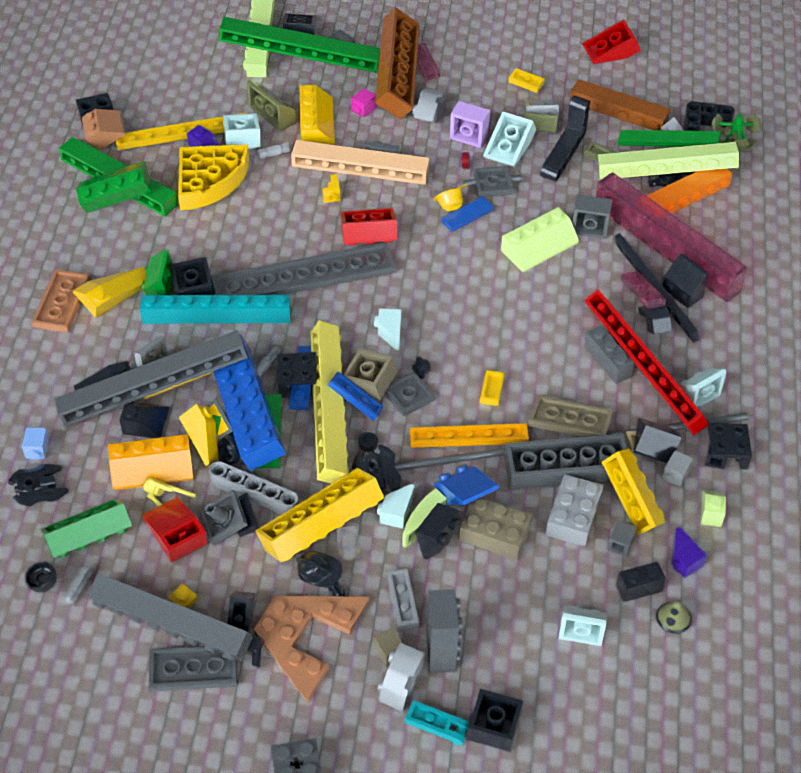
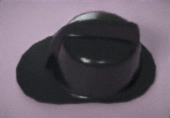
(319, 569)

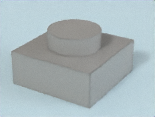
(672, 125)

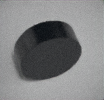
(368, 441)

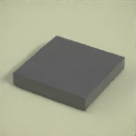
(409, 394)

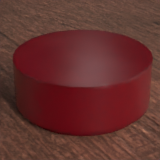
(466, 160)

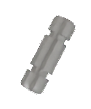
(273, 150)
(78, 584)

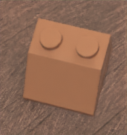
(103, 127)

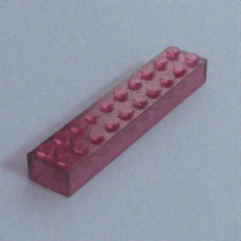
(671, 236)

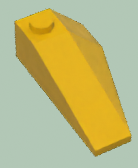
(108, 291)

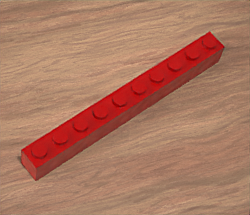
(647, 363)

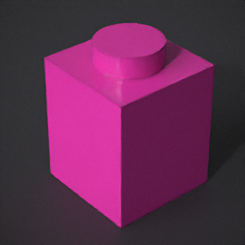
(363, 102)

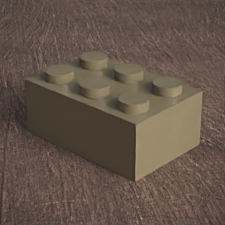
(495, 527)

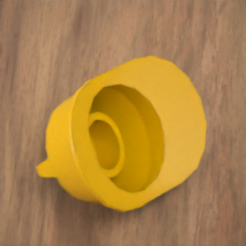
(451, 199)

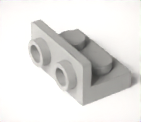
(547, 107)
(151, 352)

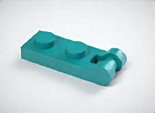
(437, 722)

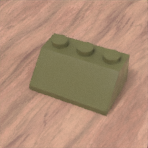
(270, 106)

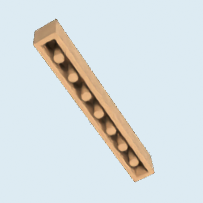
(360, 162)

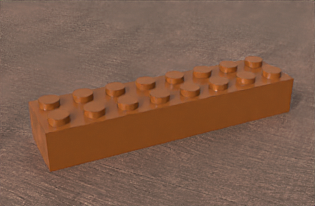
(397, 63)

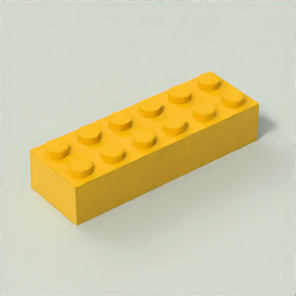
(319, 514)

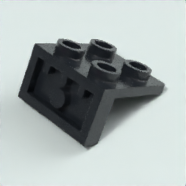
(295, 370)
(731, 442)

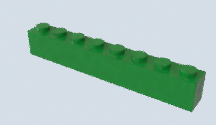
(96, 163)

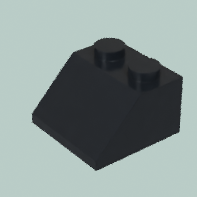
(685, 281)
(437, 529)

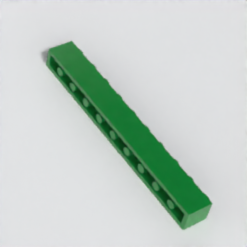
(299, 44)

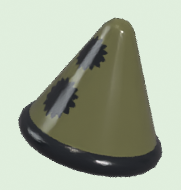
(674, 617)

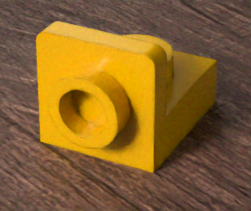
(332, 192)

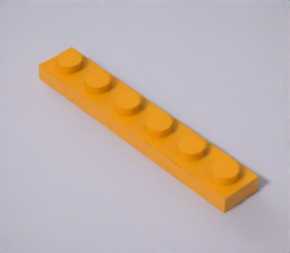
(468, 435)

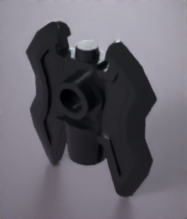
(380, 466)
(36, 485)

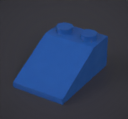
(464, 485)

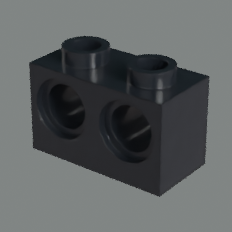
(88, 104)

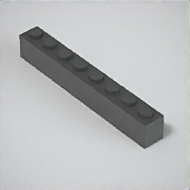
(170, 617)

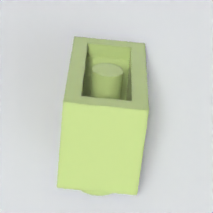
(713, 507)

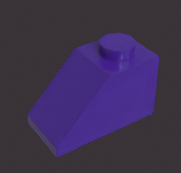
(201, 137)
(686, 554)

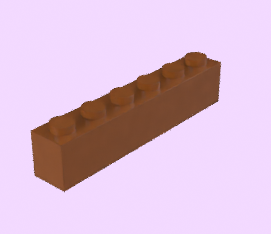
(622, 105)

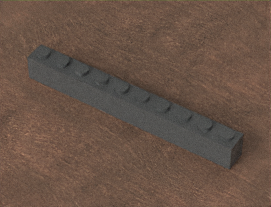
(150, 378)

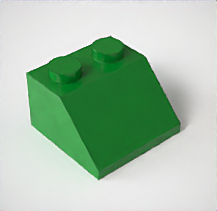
(158, 275)

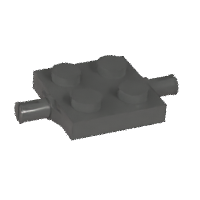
(492, 181)

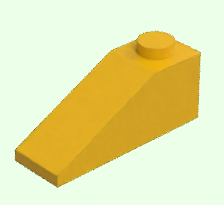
(202, 431)

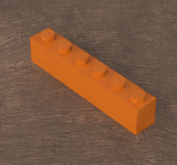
(691, 189)

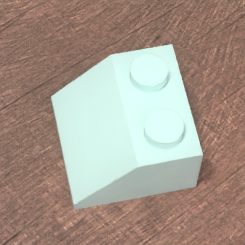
(242, 130)
(704, 386)
(583, 625)

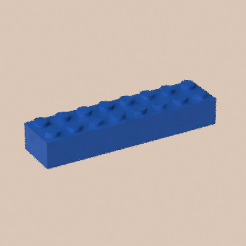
(249, 412)

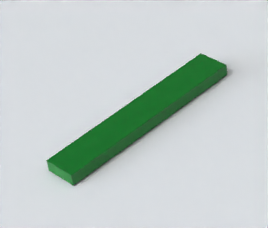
(667, 138)

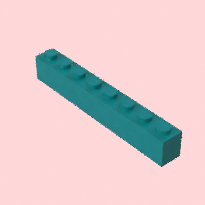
(215, 309)

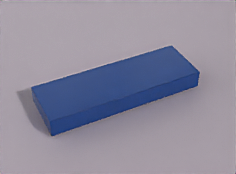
(467, 214)
(355, 396)

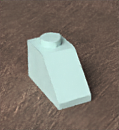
(389, 326)
(396, 507)

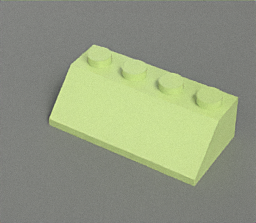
(539, 239)

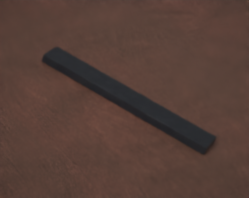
(672, 306)

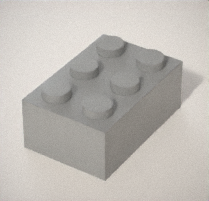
(574, 510)

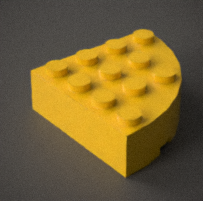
(210, 173)

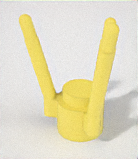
(156, 488)

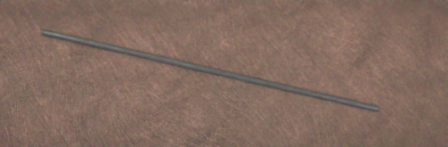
(501, 451)

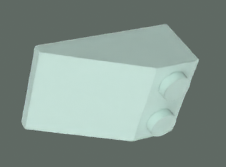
(510, 139)

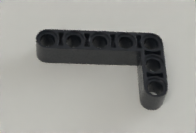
(703, 113)
(569, 140)

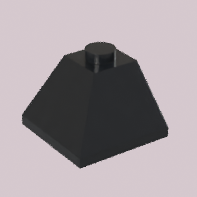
(143, 419)

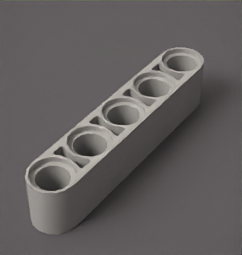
(243, 482)

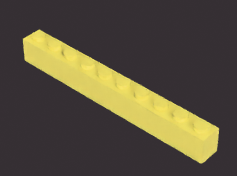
(328, 405)

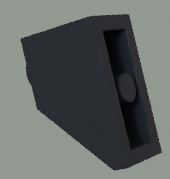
(241, 610)

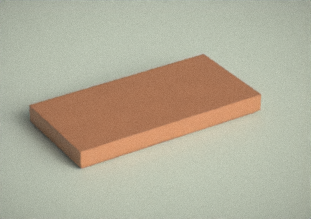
(59, 302)

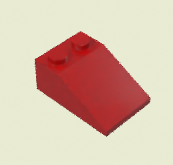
(612, 44)

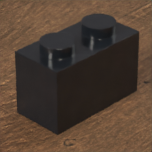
(640, 581)

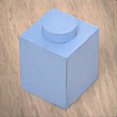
(35, 443)

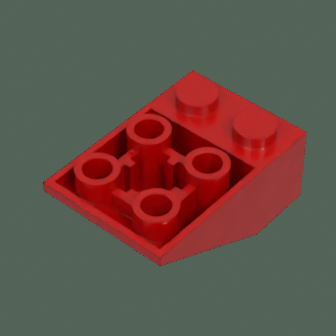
(175, 529)

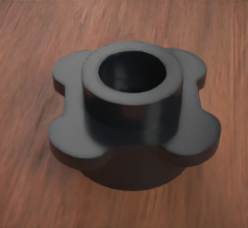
(421, 367)

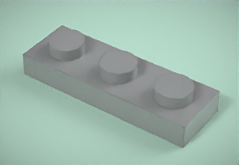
(402, 599)

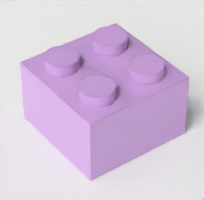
(469, 124)

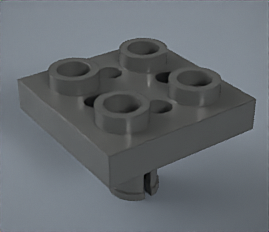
(222, 512)

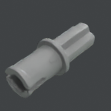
(267, 362)

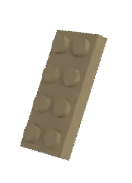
(570, 417)

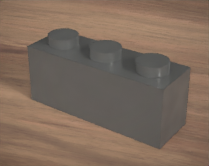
(609, 354)

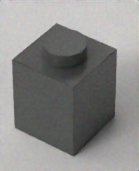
(622, 538)

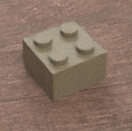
(371, 372)

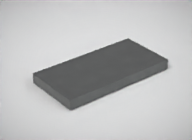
(190, 669)

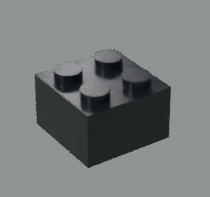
(192, 277)
(495, 720)

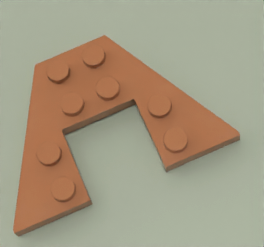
(287, 620)

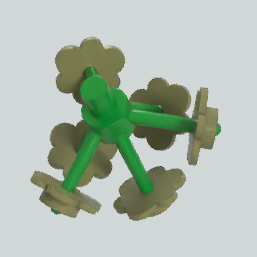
(735, 130)

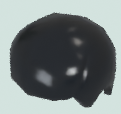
(228, 452)
(41, 577)

